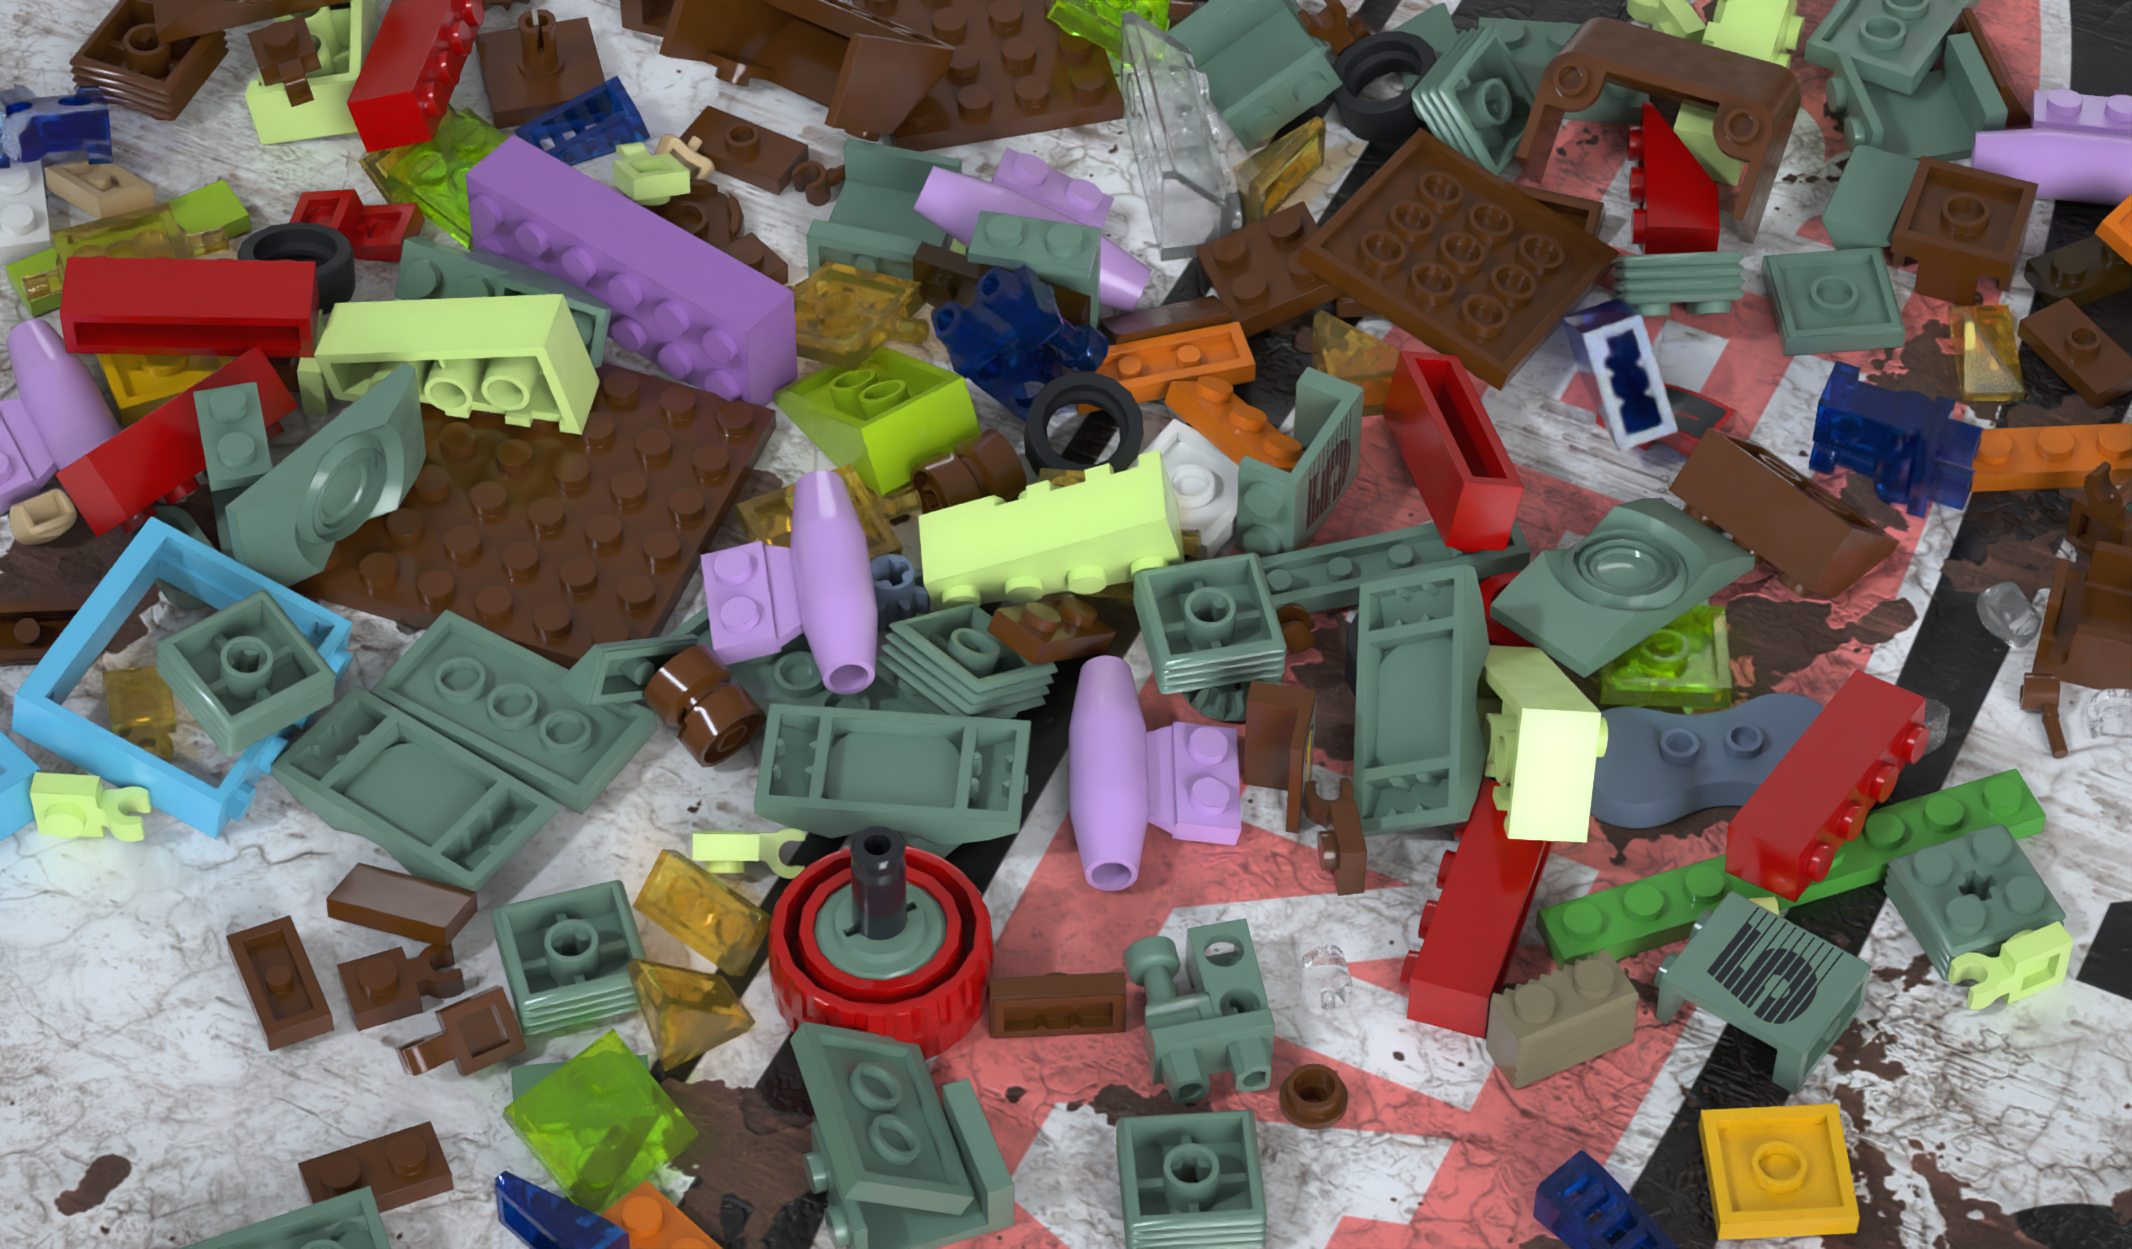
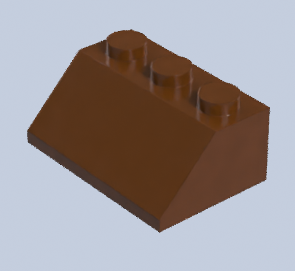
(1779, 515)

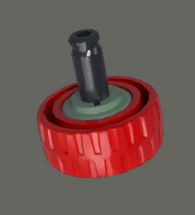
(883, 944)

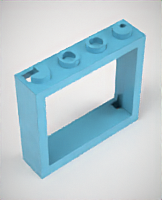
(218, 581)

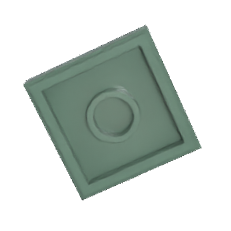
(1833, 301)

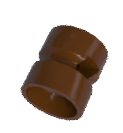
(977, 469)
(698, 697)

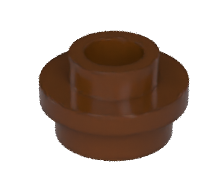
(1318, 1083)

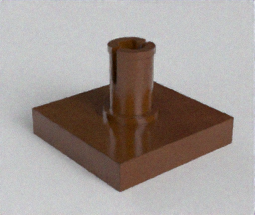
(536, 66)

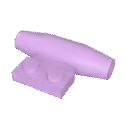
(2073, 150)
(1031, 189)
(54, 419)
(817, 586)
(1125, 777)

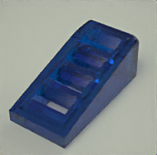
(604, 105)
(1599, 1191)
(551, 1221)

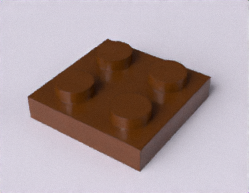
(1259, 272)

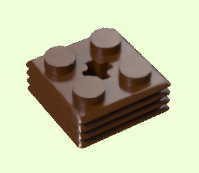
(140, 71)

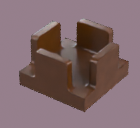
(1962, 227)
(2090, 622)

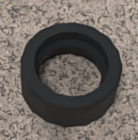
(1371, 59)
(308, 243)
(1083, 389)

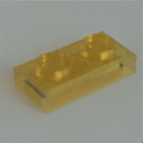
(703, 912)

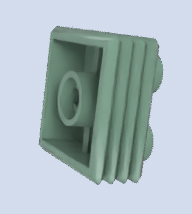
(1476, 99)
(1699, 278)
(1209, 623)
(962, 665)
(245, 672)
(1969, 895)
(569, 956)
(1207, 1148)

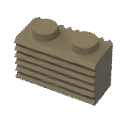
(1561, 1019)

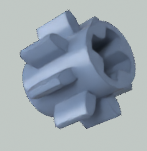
(898, 590)

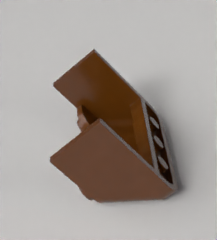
(821, 49)
(1750, 97)

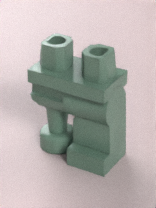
(1209, 1031)

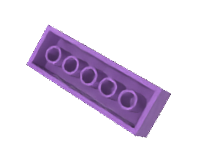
(667, 289)

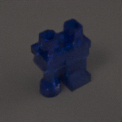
(50, 124)
(1005, 335)
(1895, 442)

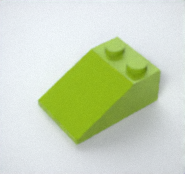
(881, 415)

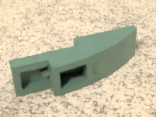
(445, 272)

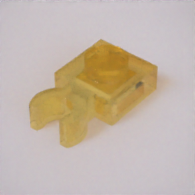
(141, 709)

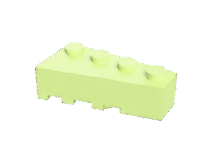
(1749, 28)
(342, 42)
(468, 355)
(1053, 538)
(1538, 744)

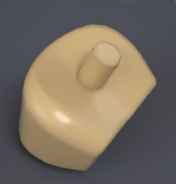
(699, 165)
(42, 517)

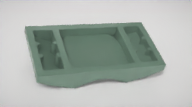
(332, 483)
(1618, 583)
(1417, 700)
(894, 770)
(412, 792)

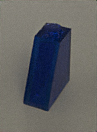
(1620, 372)

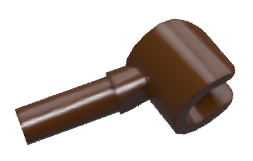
(816, 181)
(1296, 628)
(2042, 694)

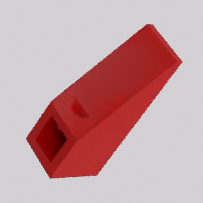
(1673, 191)

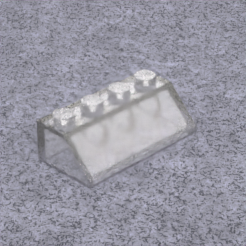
(1175, 141)

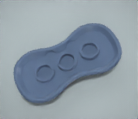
(1684, 763)

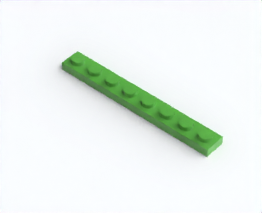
(1668, 904)

